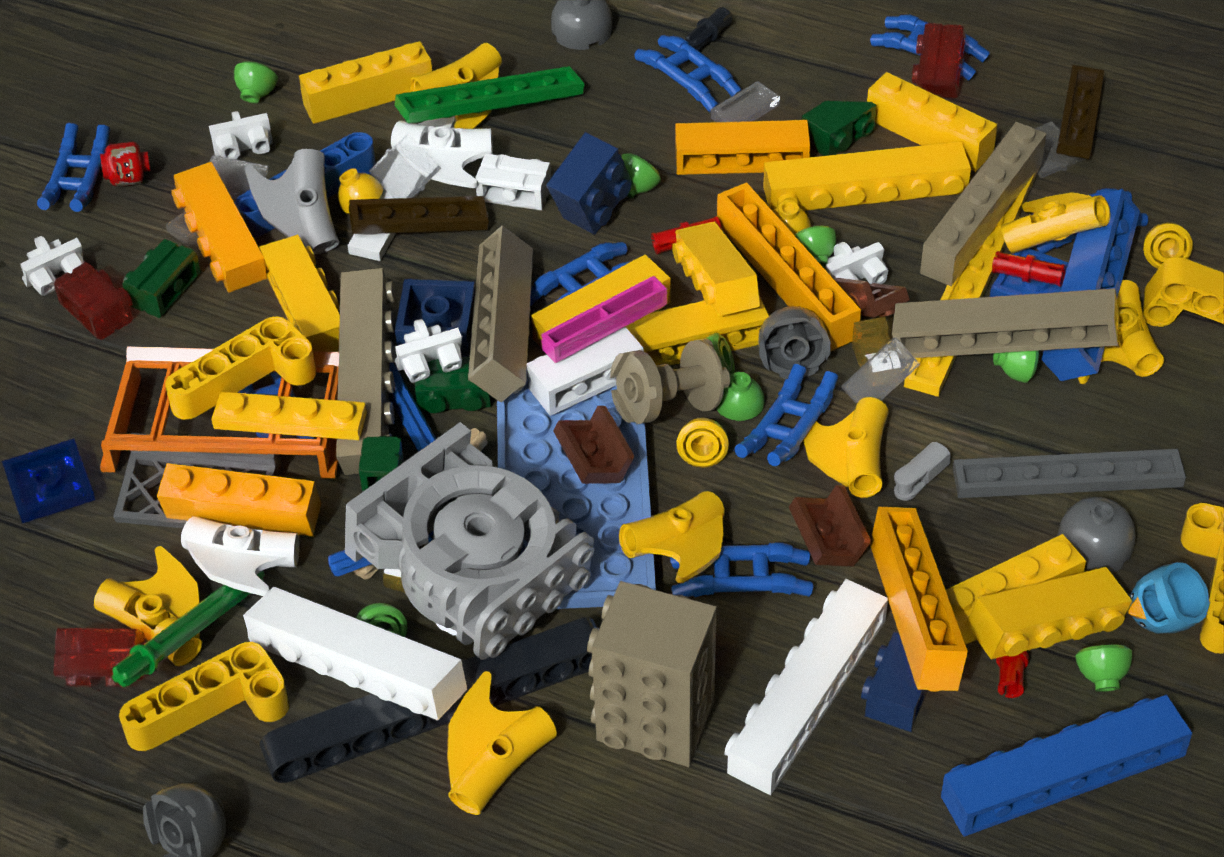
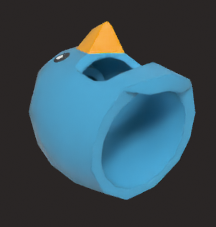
(1169, 599)

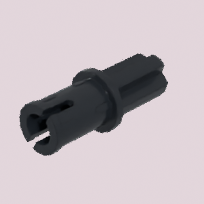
(709, 28)

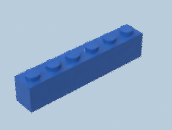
(1096, 264)
(1064, 764)

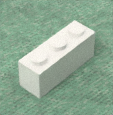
(578, 375)

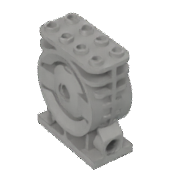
(479, 520)

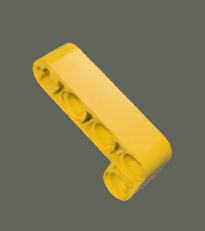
(1185, 286)
(239, 363)
(1205, 536)
(238, 676)

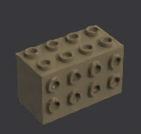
(653, 672)

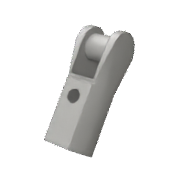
(920, 470)

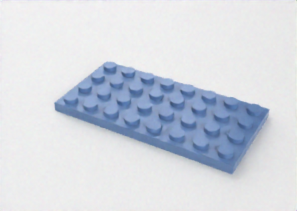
(600, 509)

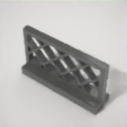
(239, 462)

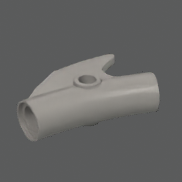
(297, 200)

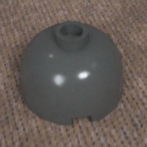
(581, 23)
(791, 338)
(1100, 532)
(185, 820)

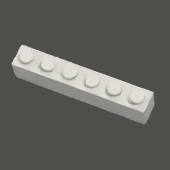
(356, 653)
(806, 686)

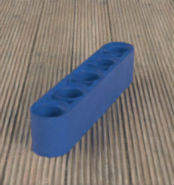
(348, 153)

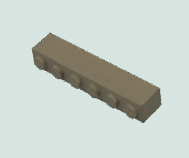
(982, 204)
(501, 315)
(1008, 323)
(365, 356)

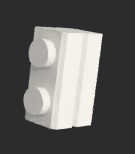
(513, 181)

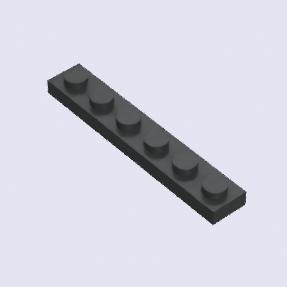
(1068, 473)

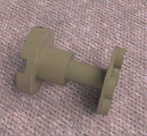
(645, 385)

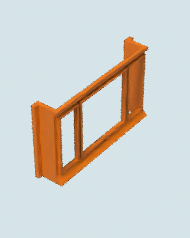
(175, 359)

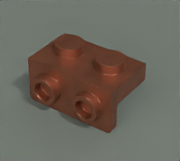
(874, 298)
(595, 447)
(831, 528)

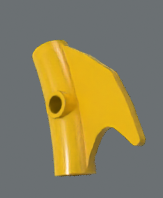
(476, 66)
(1055, 219)
(1135, 344)
(851, 448)
(687, 533)
(154, 602)
(489, 745)

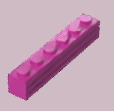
(604, 319)

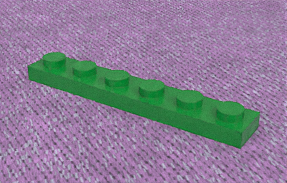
(488, 94)

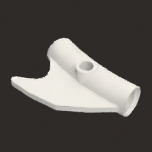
(449, 148)
(238, 553)

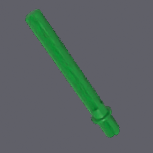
(145, 658)

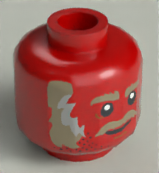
(124, 164)

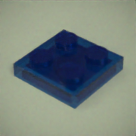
(48, 480)

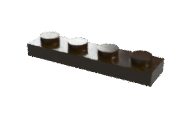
(1080, 112)
(418, 214)

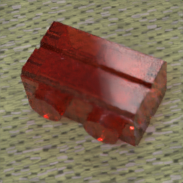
(940, 59)
(94, 300)
(92, 654)

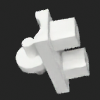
(240, 135)
(48, 261)
(858, 263)
(427, 345)

